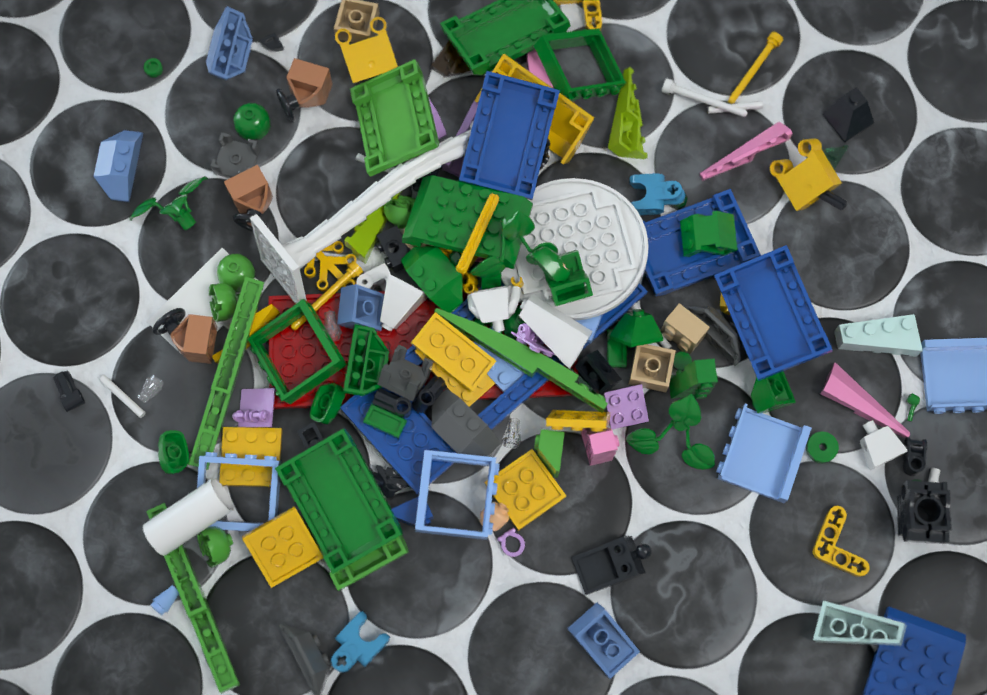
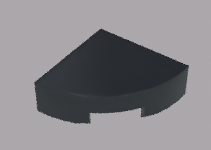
(272, 43)

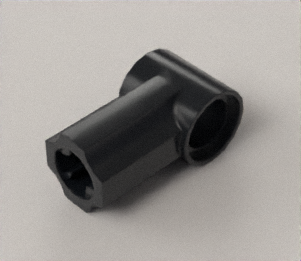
(70, 394)
(429, 394)
(391, 403)

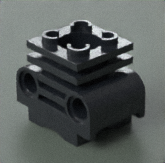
(935, 500)

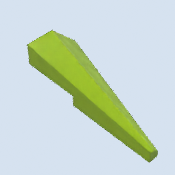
(625, 132)
(365, 234)

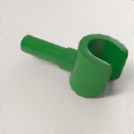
(914, 401)

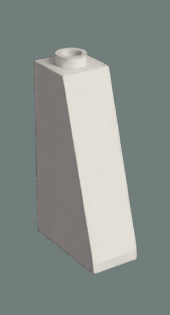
(555, 329)

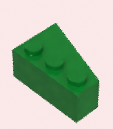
(696, 379)

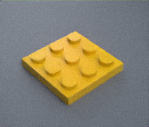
(578, 420)
(249, 442)
(527, 489)
(282, 547)

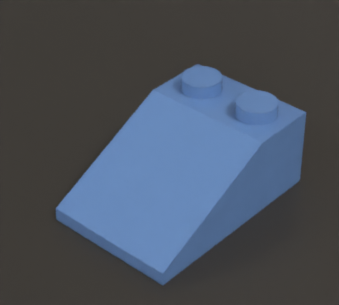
(603, 640)

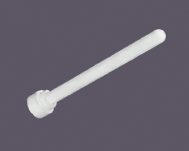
(671, 87)

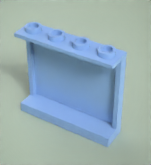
(955, 374)
(763, 454)

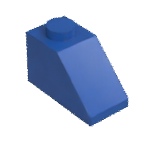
(408, 512)

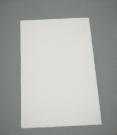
(194, 295)

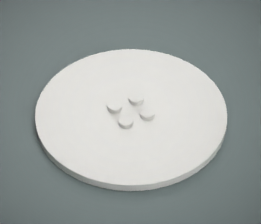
(603, 230)

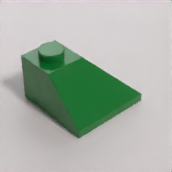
(636, 329)
(772, 393)

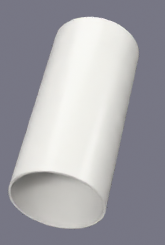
(188, 517)

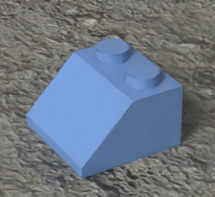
(360, 307)

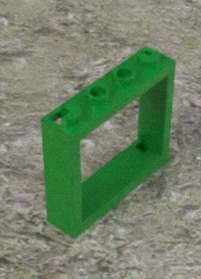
(601, 52)
(279, 324)

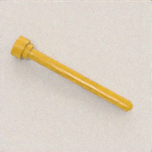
(773, 41)
(353, 271)

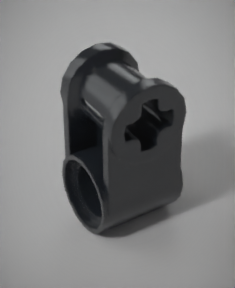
(915, 453)

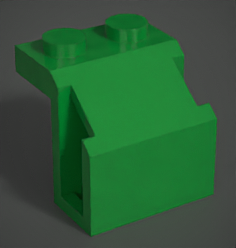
(709, 234)
(573, 287)

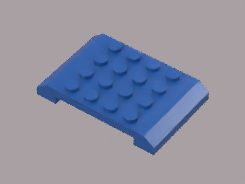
(509, 135)
(670, 269)
(773, 313)
(922, 665)

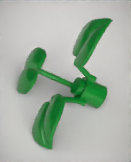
(182, 215)
(512, 229)
(684, 414)

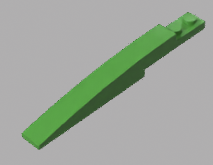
(524, 358)
(227, 370)
(200, 614)

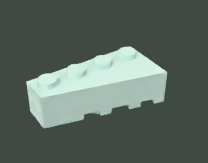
(886, 335)
(853, 626)

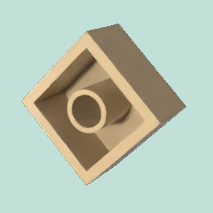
(356, 18)
(684, 329)
(652, 367)

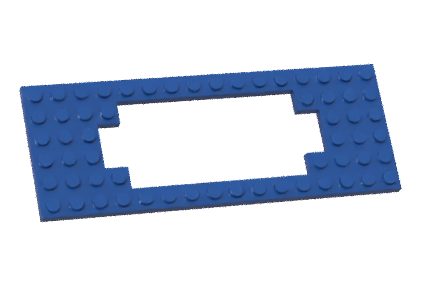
(407, 452)

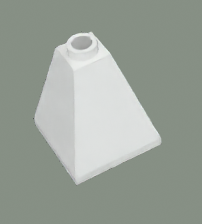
(399, 302)

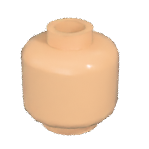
(499, 518)

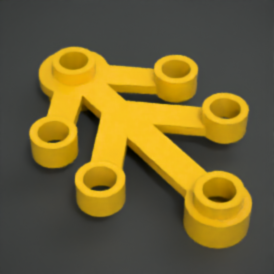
(327, 263)

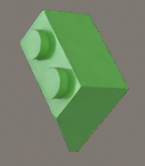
(549, 449)

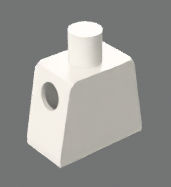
(880, 445)

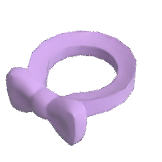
(502, 539)

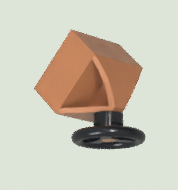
(308, 86)
(250, 195)
(192, 337)

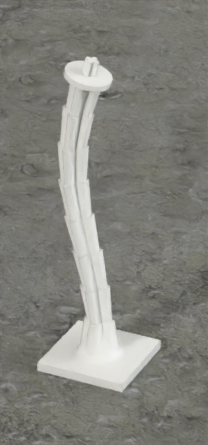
(288, 258)

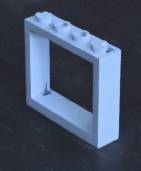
(248, 460)
(424, 489)

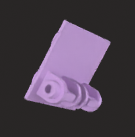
(527, 336)
(626, 406)
(255, 408)

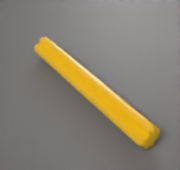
(477, 233)

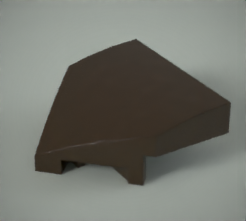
(450, 62)

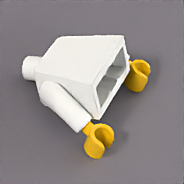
(494, 303)

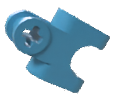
(658, 193)
(354, 647)

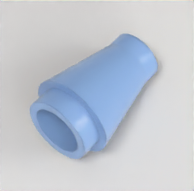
(165, 600)

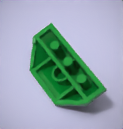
(435, 276)
(365, 361)

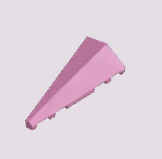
(769, 138)
(849, 393)

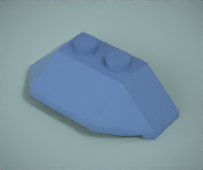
(229, 45)
(118, 164)

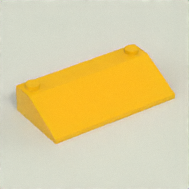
(568, 121)

